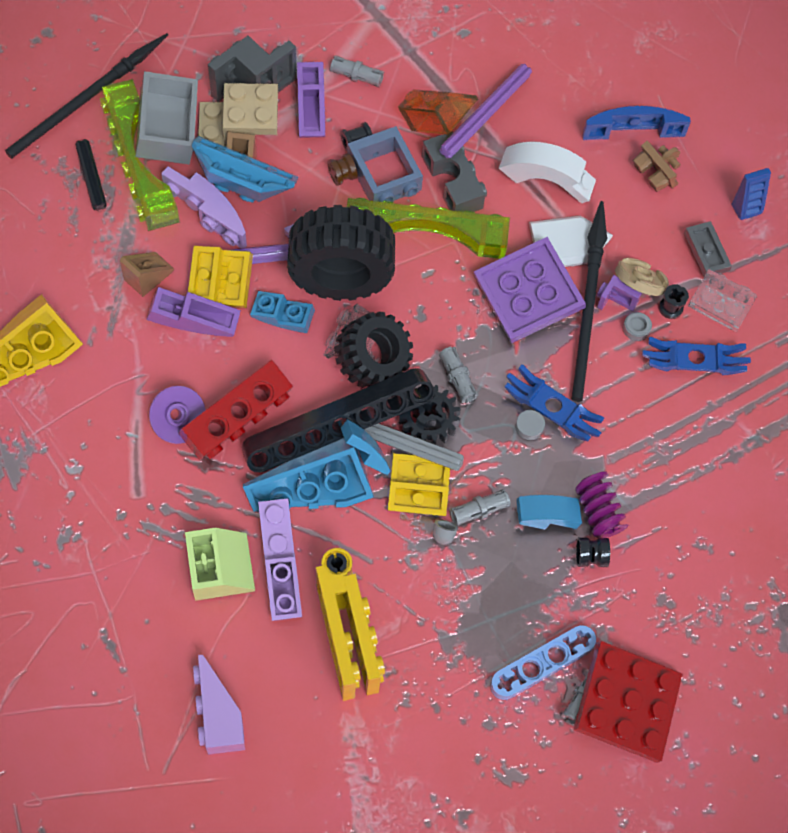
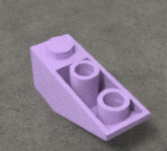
(221, 716)

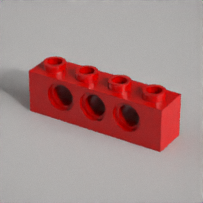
(267, 378)

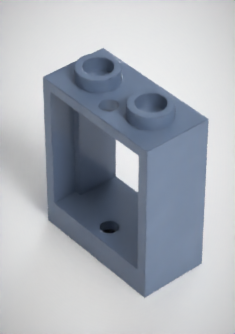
(378, 145)

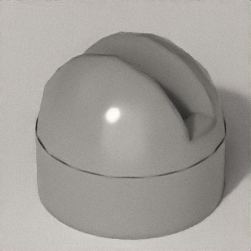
(444, 531)

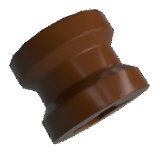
(342, 169)

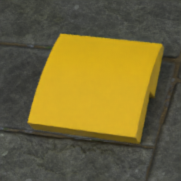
(221, 275)
(418, 486)

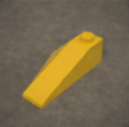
(34, 341)

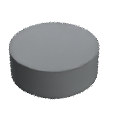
(637, 326)
(530, 425)

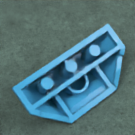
(240, 173)

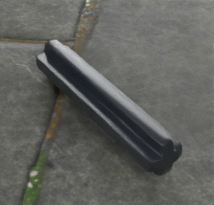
(91, 174)

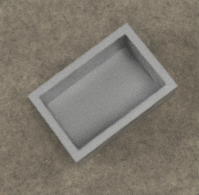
(166, 118)

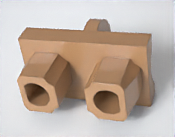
(650, 157)

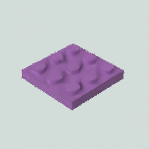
(529, 289)

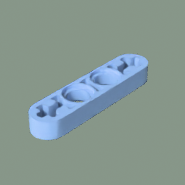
(541, 659)

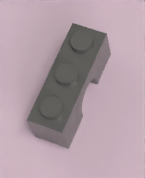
(465, 191)

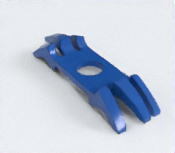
(713, 357)
(539, 393)

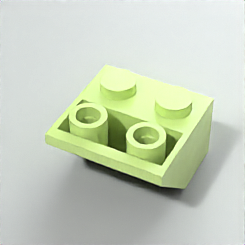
(219, 563)

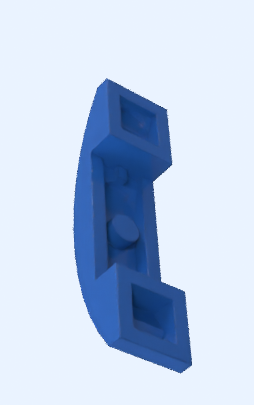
(634, 118)

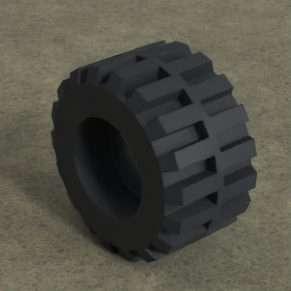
(390, 339)

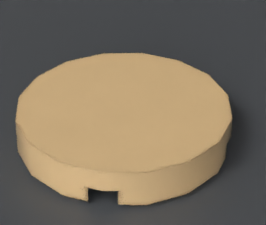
(640, 277)

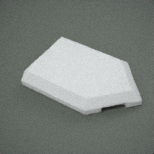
(567, 236)

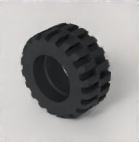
(341, 252)

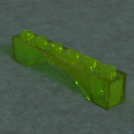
(154, 196)
(479, 232)

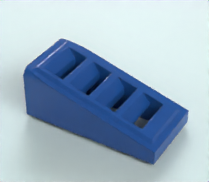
(752, 194)

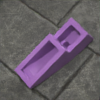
(311, 99)
(193, 313)

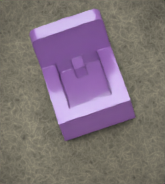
(619, 293)

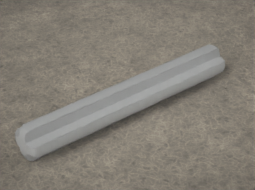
(416, 446)

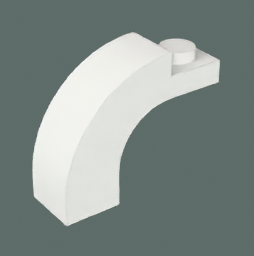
(551, 163)

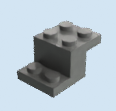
(250, 64)

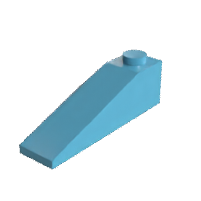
(315, 479)

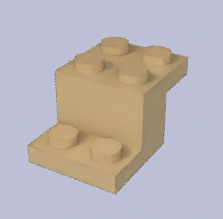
(244, 110)

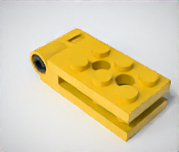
(340, 591)

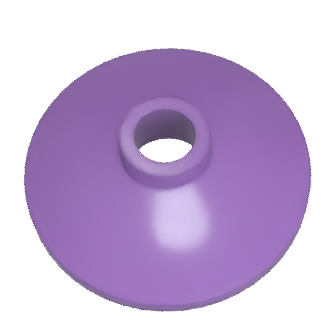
(175, 397)

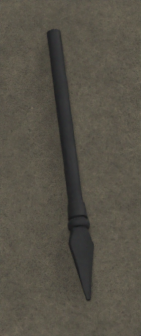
(118, 71)
(596, 238)

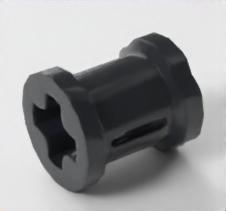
(355, 134)
(673, 302)

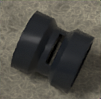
(593, 552)

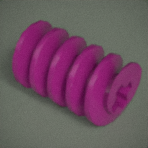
(598, 505)

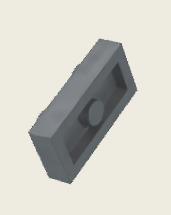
(707, 248)

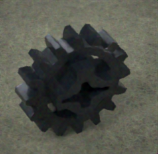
(436, 424)

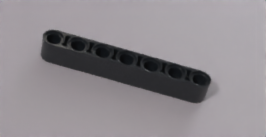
(322, 419)

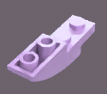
(214, 208)
(280, 559)

